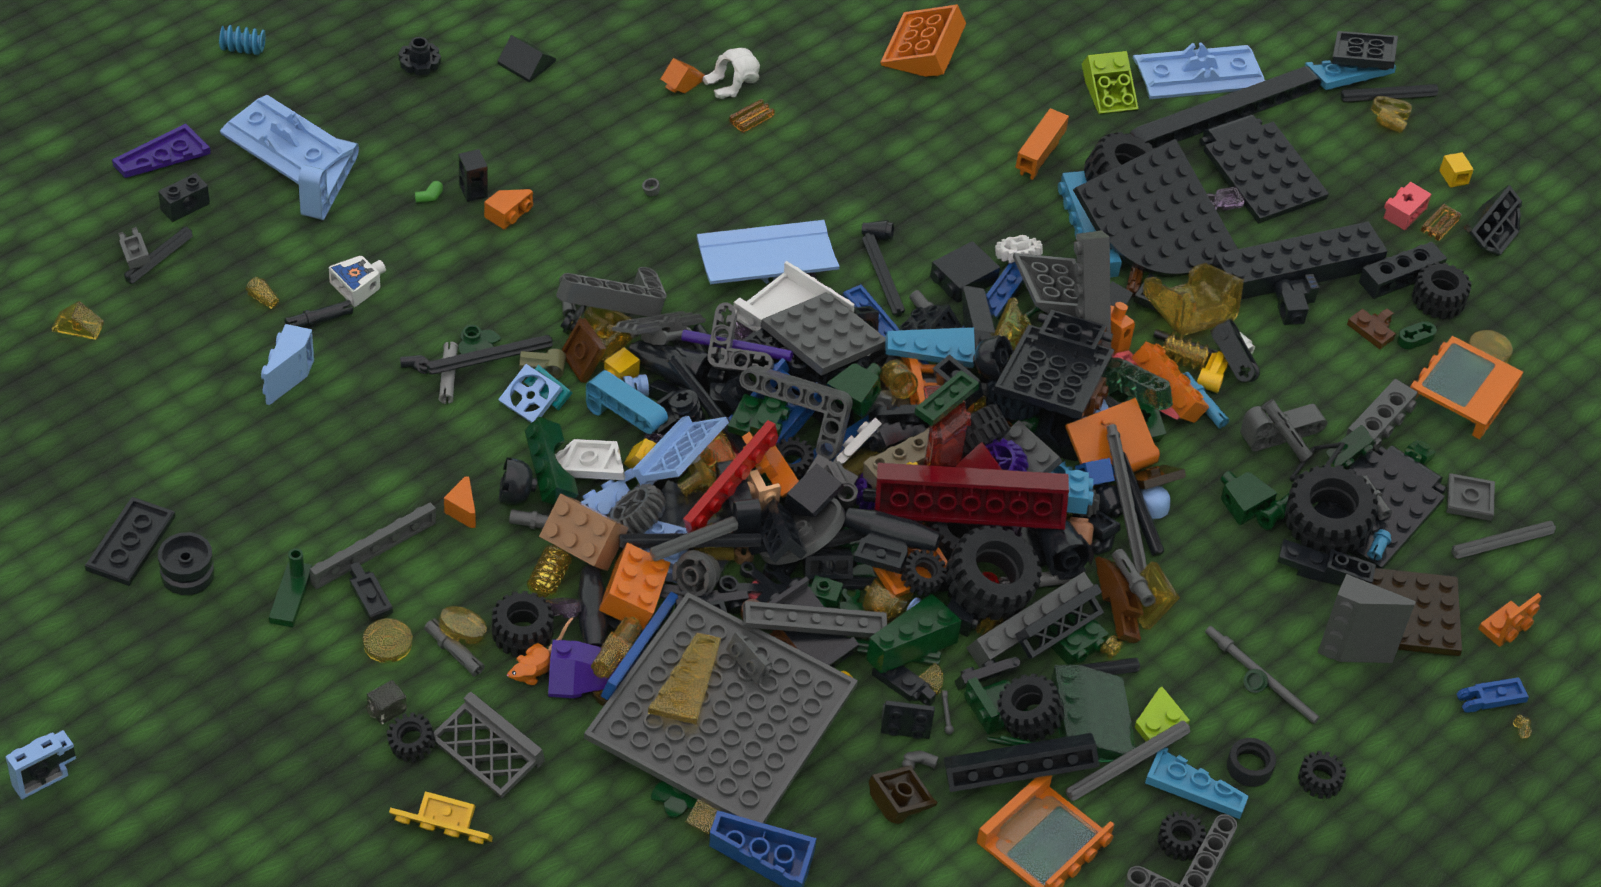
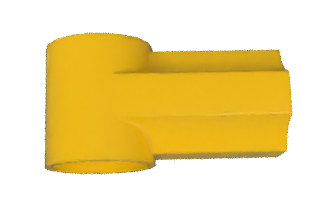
(1213, 374)

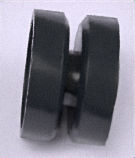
(186, 563)

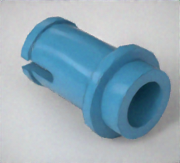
(1381, 540)

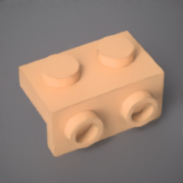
(761, 491)

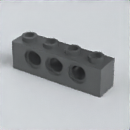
(1387, 411)

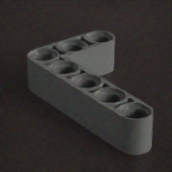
(642, 297)
(806, 400)
(1205, 857)

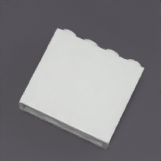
(782, 293)

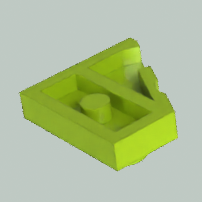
(1159, 715)

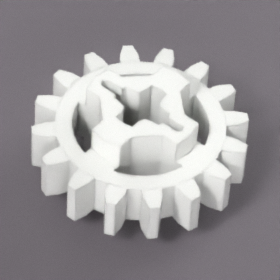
(1019, 244)

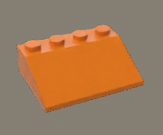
(925, 40)

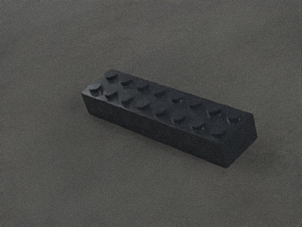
(1325, 254)

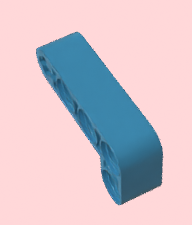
(611, 392)

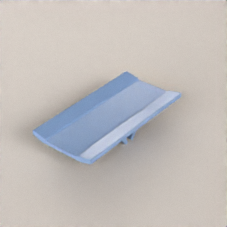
(1198, 71)
(283, 138)
(764, 250)

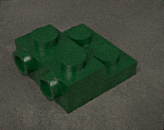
(754, 413)
(1080, 643)

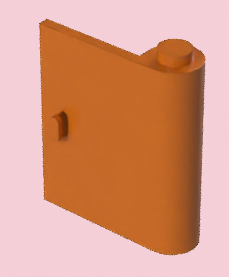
(1091, 441)

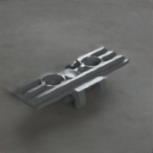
(660, 328)

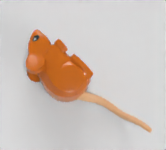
(535, 662)

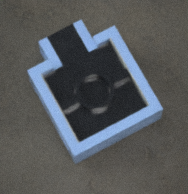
(40, 763)

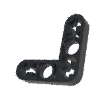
(758, 338)

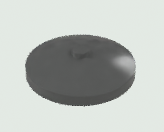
(814, 531)

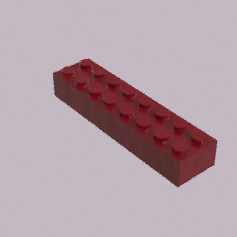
(973, 495)

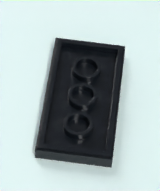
(130, 541)

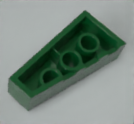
(913, 635)

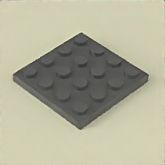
(823, 333)

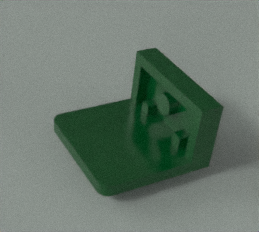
(984, 703)

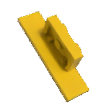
(446, 814)

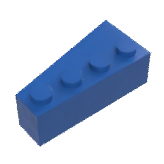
(764, 848)

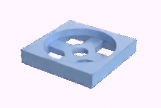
(516, 385)

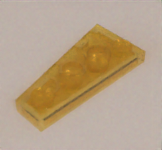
(687, 685)

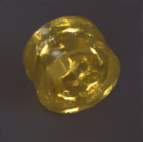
(1112, 646)

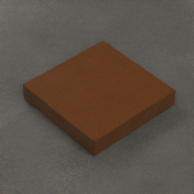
(583, 350)

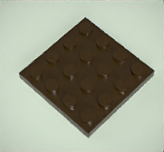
(1436, 613)

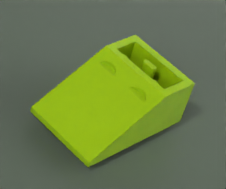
(1110, 82)

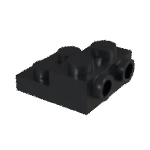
(892, 435)

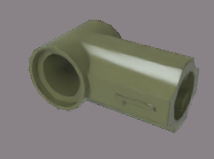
(552, 361)

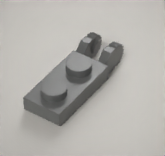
(134, 249)

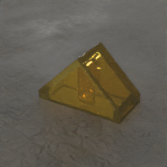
(78, 321)

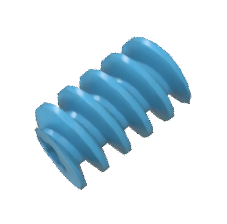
(242, 41)

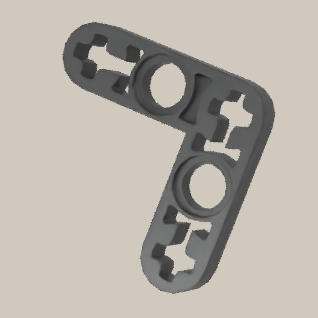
(730, 353)

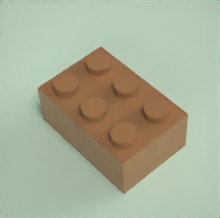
(583, 532)

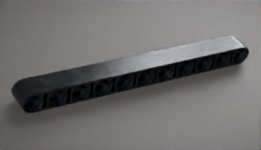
(1229, 107)

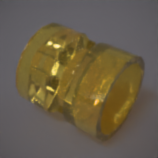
(899, 379)

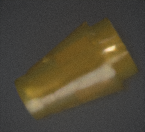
(1389, 119)
(261, 291)

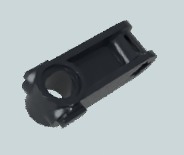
(1235, 350)

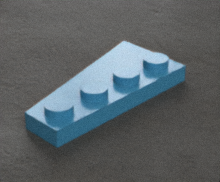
(1336, 76)
(933, 344)
(1183, 780)

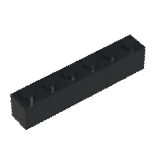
(1021, 762)

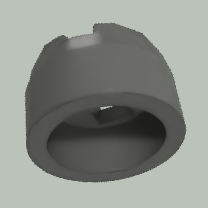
(651, 182)

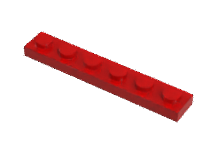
(731, 477)

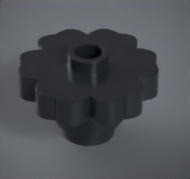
(419, 57)

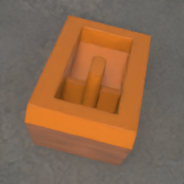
(460, 503)

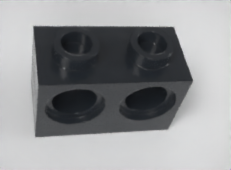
(473, 175)

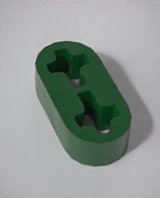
(1415, 333)

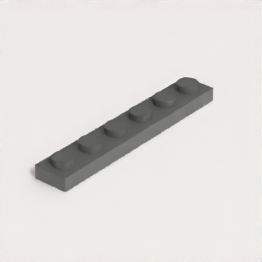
(373, 545)
(812, 619)

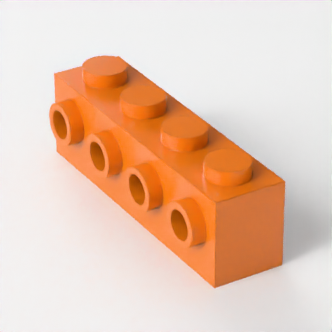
(1186, 400)

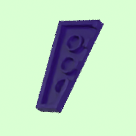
(168, 149)

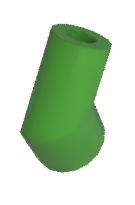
(431, 194)

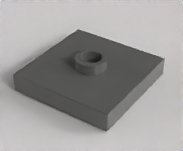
(1470, 497)

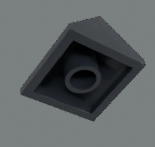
(524, 59)
(812, 492)

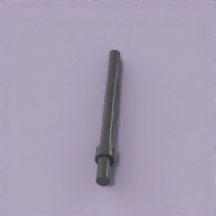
(1227, 645)

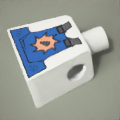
(356, 278)

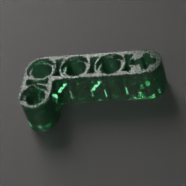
(1138, 384)

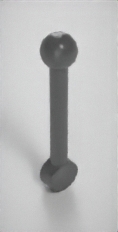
(948, 728)

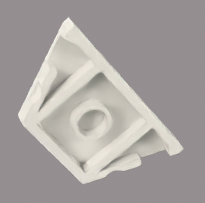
(592, 459)

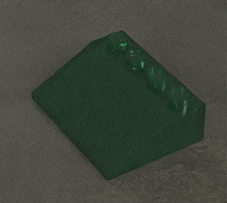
(1095, 705)

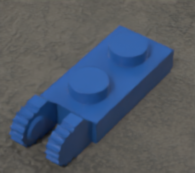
(1493, 694)

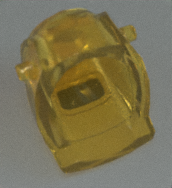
(881, 600)

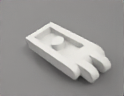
(853, 444)

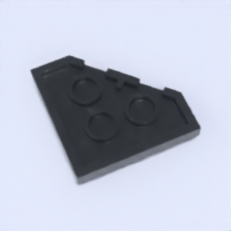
(903, 415)

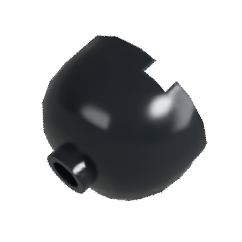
(992, 356)
(516, 482)

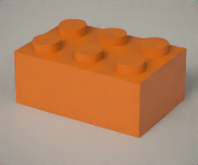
(634, 585)

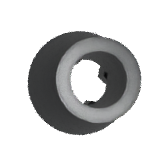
(881, 229)

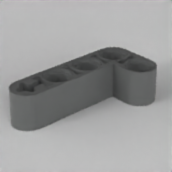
(1259, 430)

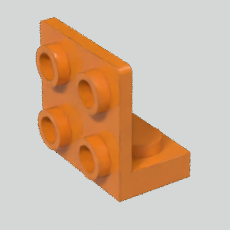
(1510, 620)

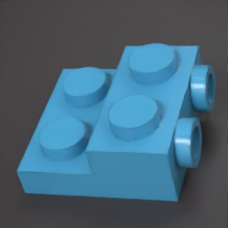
(1079, 491)

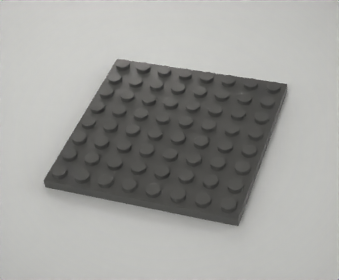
(747, 733)

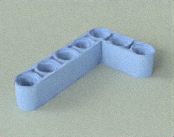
(320, 186)

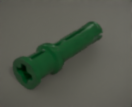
(1273, 513)

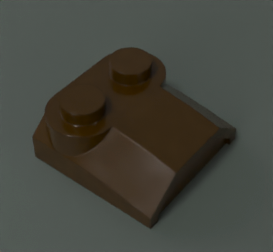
(900, 794)

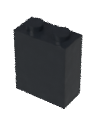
(964, 267)

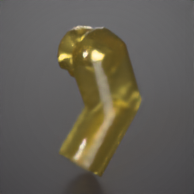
(1524, 725)

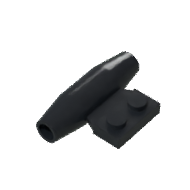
(888, 538)
(592, 622)

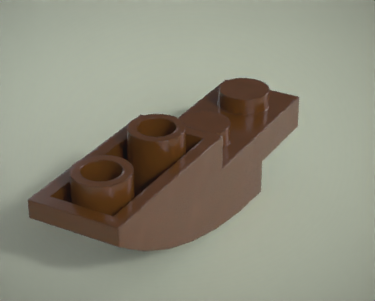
(1125, 604)

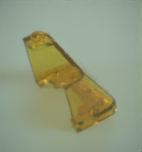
(1201, 303)

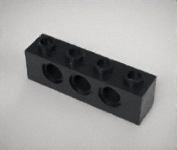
(1399, 270)

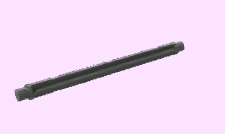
(1126, 498)

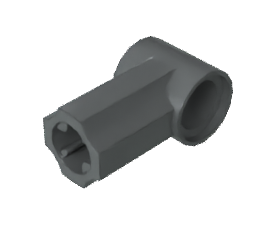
(837, 470)

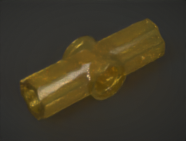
(616, 647)

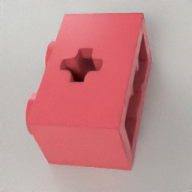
(1406, 205)

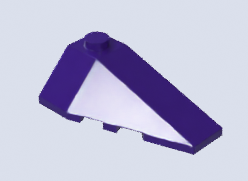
(572, 670)

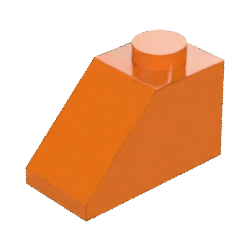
(681, 76)

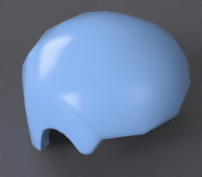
(1157, 501)

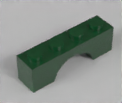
(543, 440)

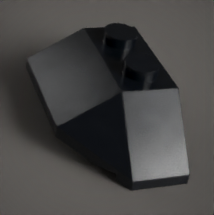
(1496, 221)

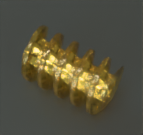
(1186, 351)
(549, 571)

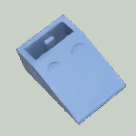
(287, 362)

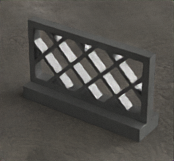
(505, 734)

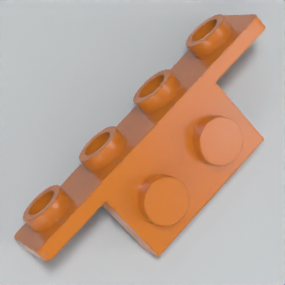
(775, 468)

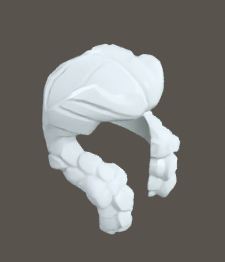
(745, 67)

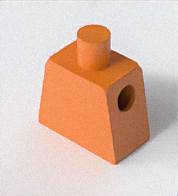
(1121, 327)

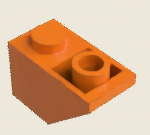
(507, 206)

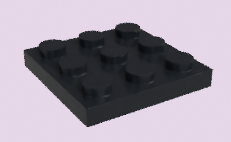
(1365, 50)

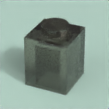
(386, 702)

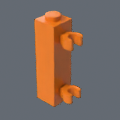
(1041, 142)

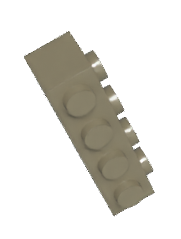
(908, 451)

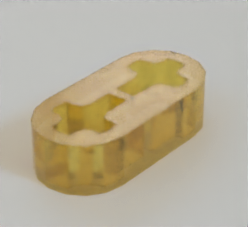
(1400, 107)

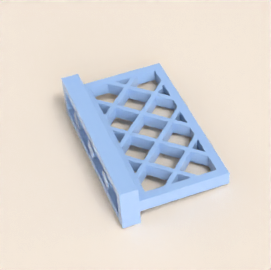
(677, 449)

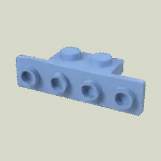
(611, 493)

